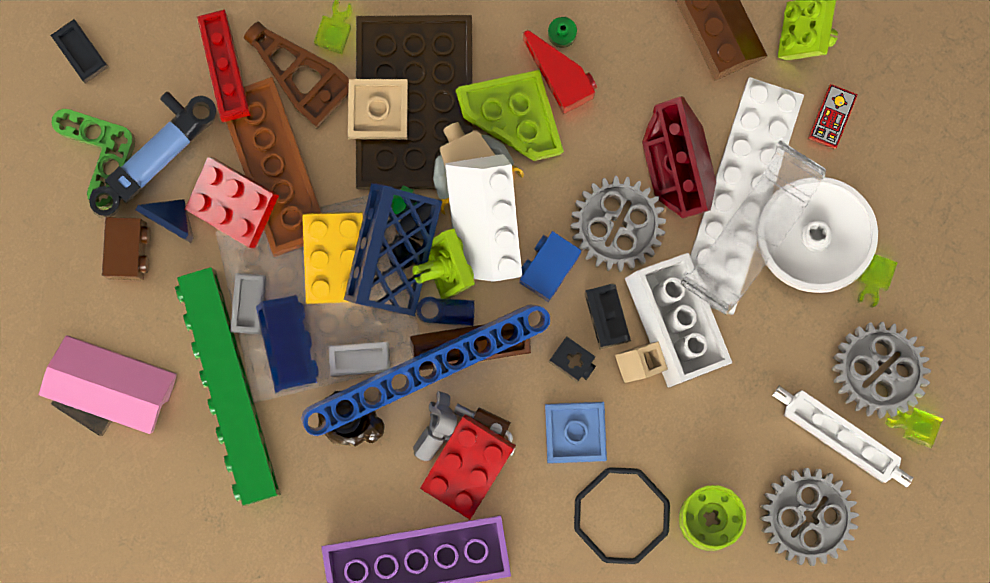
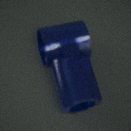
(449, 311)

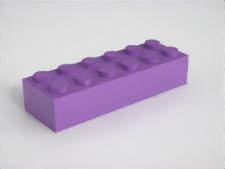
(436, 554)

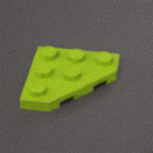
(514, 112)

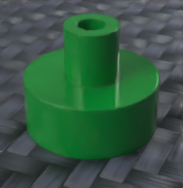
(559, 37)

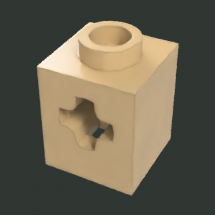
(641, 362)

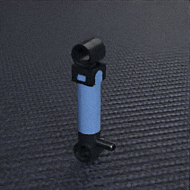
(155, 154)

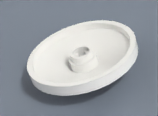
(828, 241)

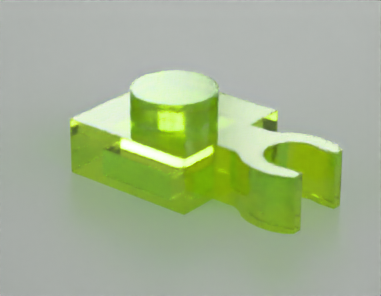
(333, 31)
(877, 277)
(919, 426)

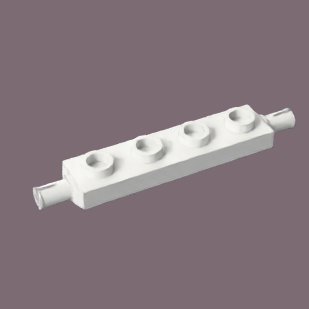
(842, 436)

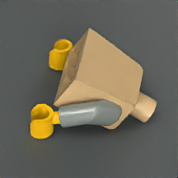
(464, 148)

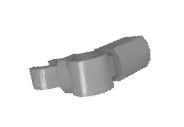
(441, 423)

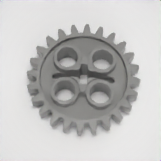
(641, 235)
(900, 389)
(828, 535)

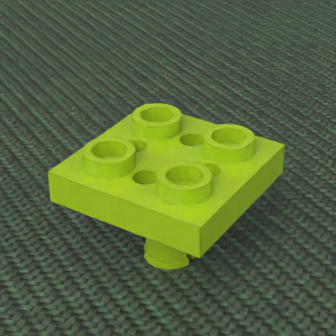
(807, 29)
(446, 266)

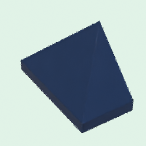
(170, 216)

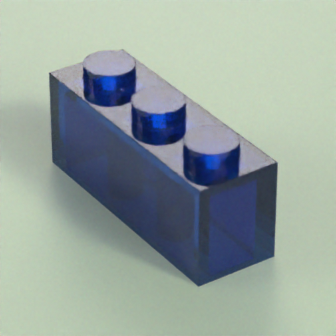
(287, 343)

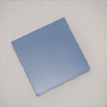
(575, 432)

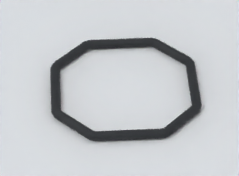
(589, 542)

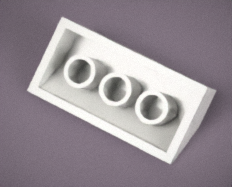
(485, 216)
(677, 320)

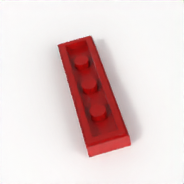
(223, 66)

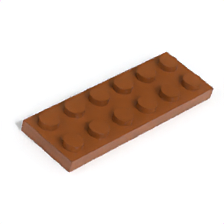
(273, 160)

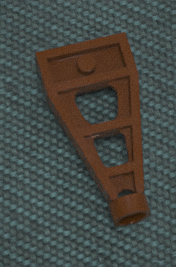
(323, 97)

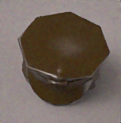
(366, 428)

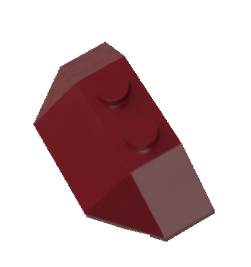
(679, 159)

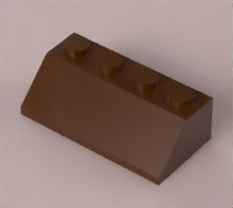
(722, 34)

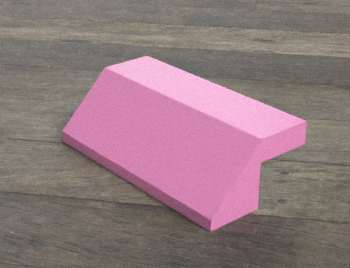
(107, 384)

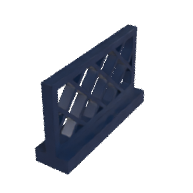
(372, 239)

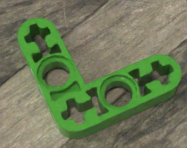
(104, 141)

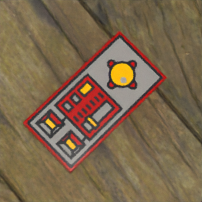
(832, 116)

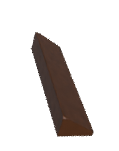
(425, 342)

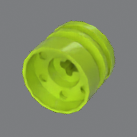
(729, 515)

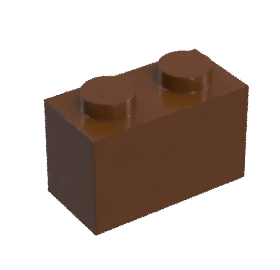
(125, 248)

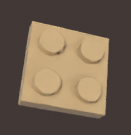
(377, 108)

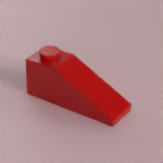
(562, 75)

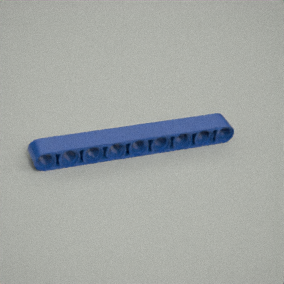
(410, 369)

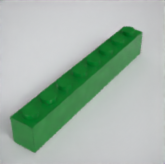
(228, 387)

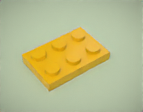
(329, 254)

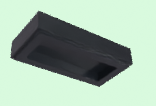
(79, 51)

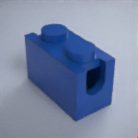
(549, 266)

